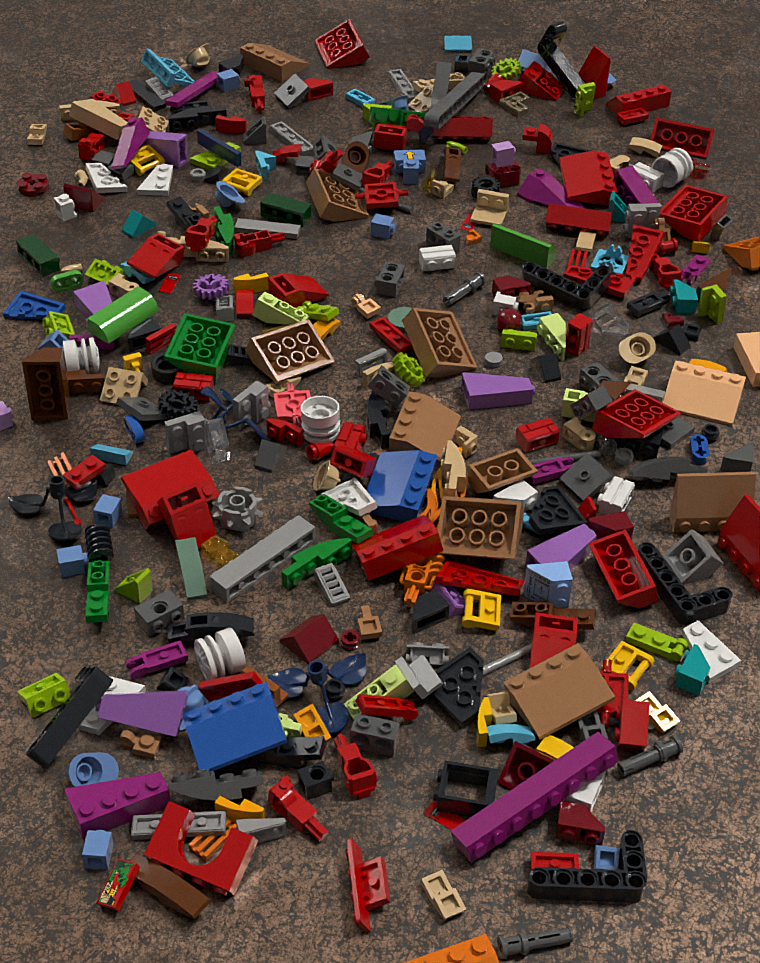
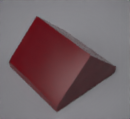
(83, 197)
(310, 638)
(522, 764)

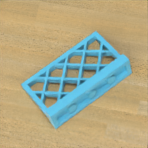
(165, 69)

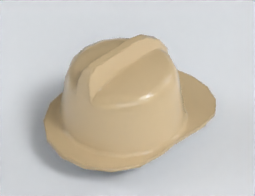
(198, 56)
(637, 348)
(326, 477)

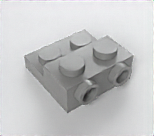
(640, 215)
(251, 404)
(185, 433)

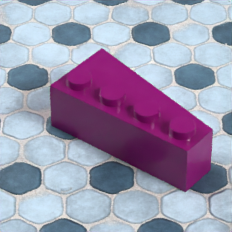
(632, 188)
(116, 801)

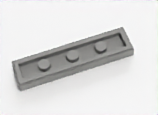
(402, 84)
(291, 137)
(252, 226)
(203, 824)

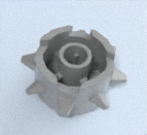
(237, 509)

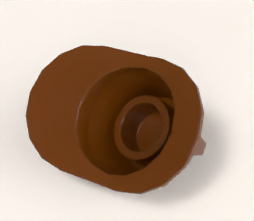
(356, 156)

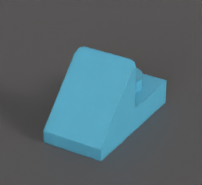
(264, 163)

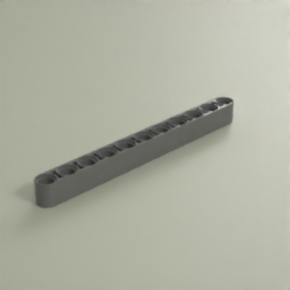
(454, 100)

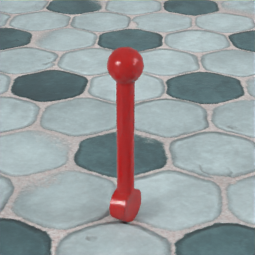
(76, 520)

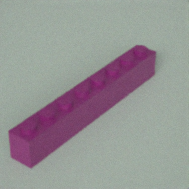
(534, 796)

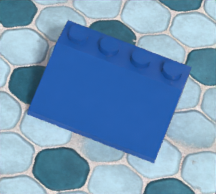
(401, 483)
(234, 727)

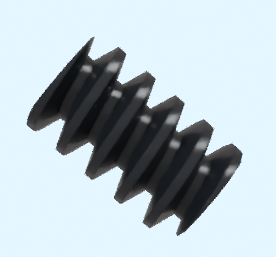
(99, 543)

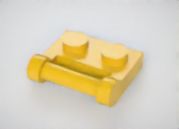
(145, 155)
(243, 178)
(488, 610)
(624, 657)

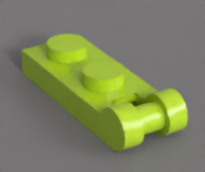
(319, 312)
(656, 642)

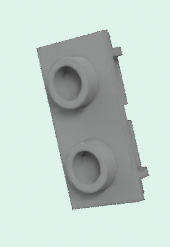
(435, 653)

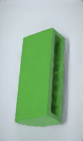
(522, 246)
(122, 315)

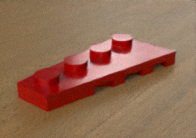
(642, 250)
(619, 284)
(475, 578)

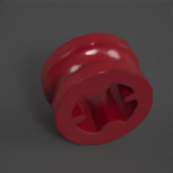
(350, 634)

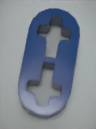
(134, 429)
(702, 449)

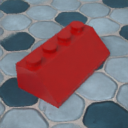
(648, 99)
(691, 138)
(578, 219)
(624, 570)

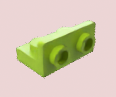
(584, 98)
(103, 271)
(712, 303)
(57, 321)
(518, 339)
(45, 694)

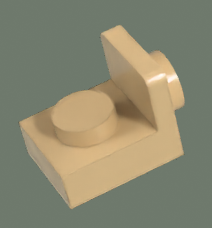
(441, 188)
(467, 440)

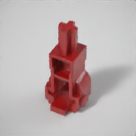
(256, 91)
(91, 145)
(328, 162)
(377, 174)
(198, 235)
(259, 241)
(665, 271)
(352, 762)
(295, 808)

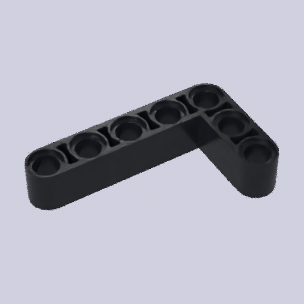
(556, 60)
(567, 290)
(681, 604)
(91, 688)
(597, 879)

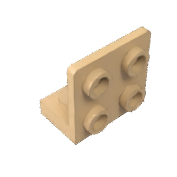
(422, 101)
(152, 120)
(490, 207)
(121, 384)

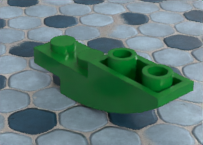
(391, 115)
(225, 228)
(338, 520)
(313, 557)
(98, 591)

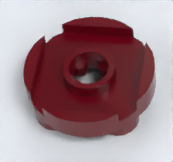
(33, 184)

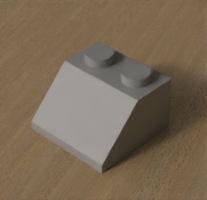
(692, 558)

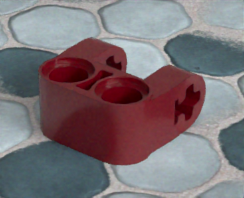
(506, 175)

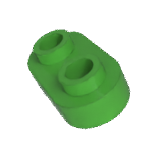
(66, 281)

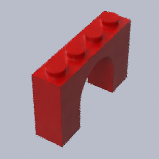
(222, 873)

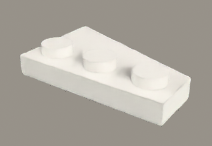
(103, 180)
(157, 182)
(352, 496)
(718, 656)
(97, 725)

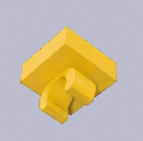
(133, 362)

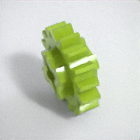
(507, 69)
(408, 369)

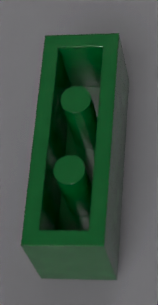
(285, 209)
(38, 255)

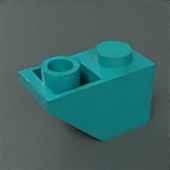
(683, 297)
(693, 672)

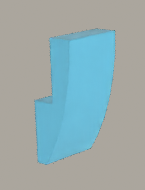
(128, 270)
(501, 732)

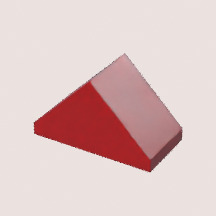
(124, 93)

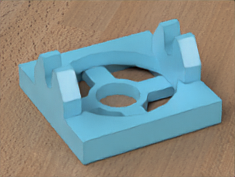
(613, 255)

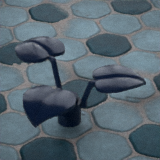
(207, 391)
(348, 670)

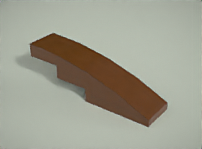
(169, 887)

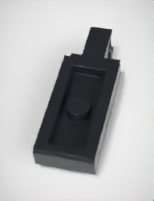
(648, 302)

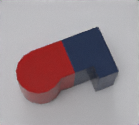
(416, 124)

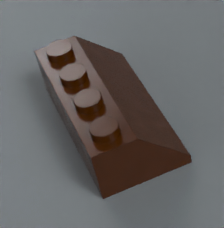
(47, 384)

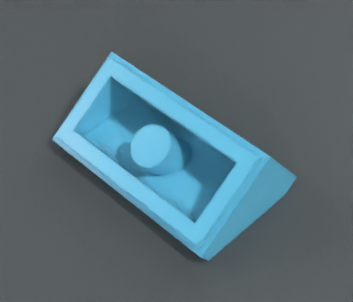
(457, 43)
(111, 454)

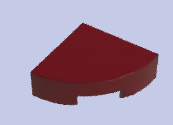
(671, 321)

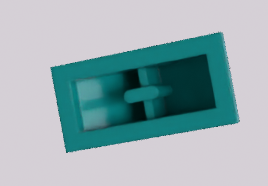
(617, 208)
(137, 224)

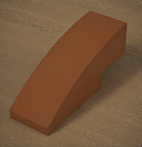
(78, 130)

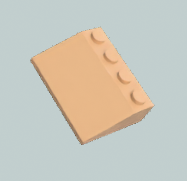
(704, 392)

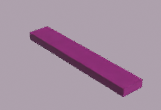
(192, 90)

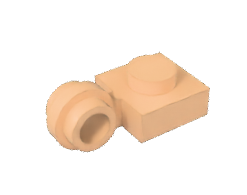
(366, 307)

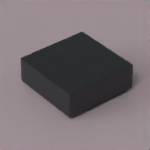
(692, 332)

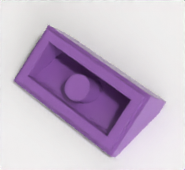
(453, 598)

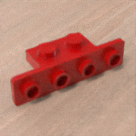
(368, 884)

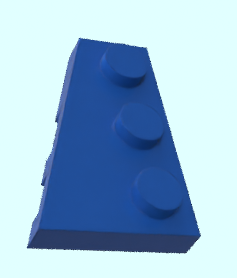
(32, 307)

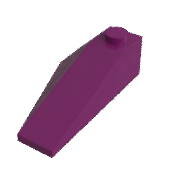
(130, 141)
(544, 188)

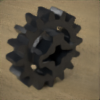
(177, 403)

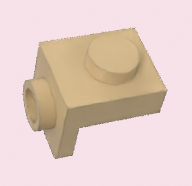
(501, 708)

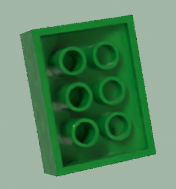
(200, 345)

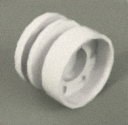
(675, 165)
(81, 356)
(320, 419)
(220, 654)

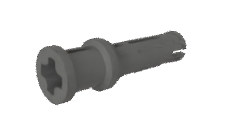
(468, 286)
(658, 752)
(523, 943)

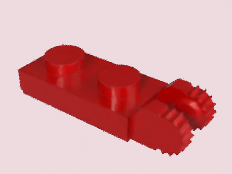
(386, 706)

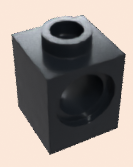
(315, 780)

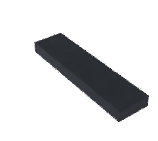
(147, 96)

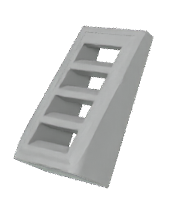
(158, 88)
(225, 308)
(326, 573)
(263, 829)

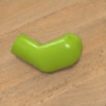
(464, 149)

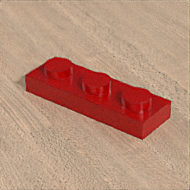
(391, 335)
(225, 686)

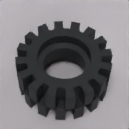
(484, 183)

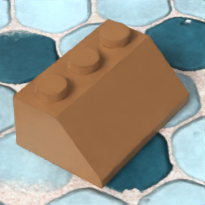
(499, 471)

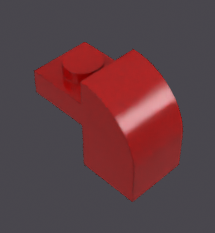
(542, 136)

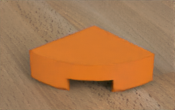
(473, 238)

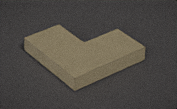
(515, 103)

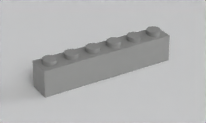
(262, 558)

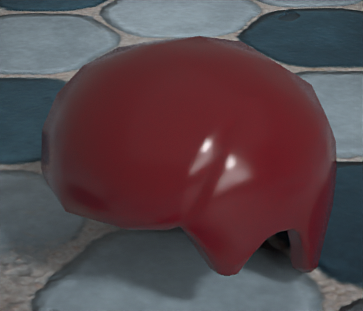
(508, 319)

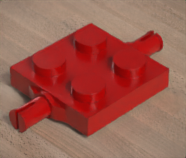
(381, 195)
(619, 686)

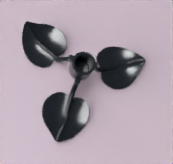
(31, 504)

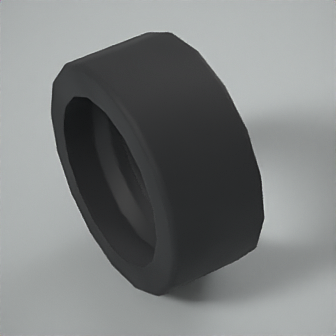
(161, 375)

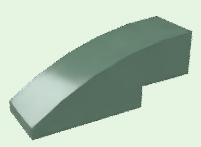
(191, 568)

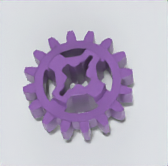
(211, 286)

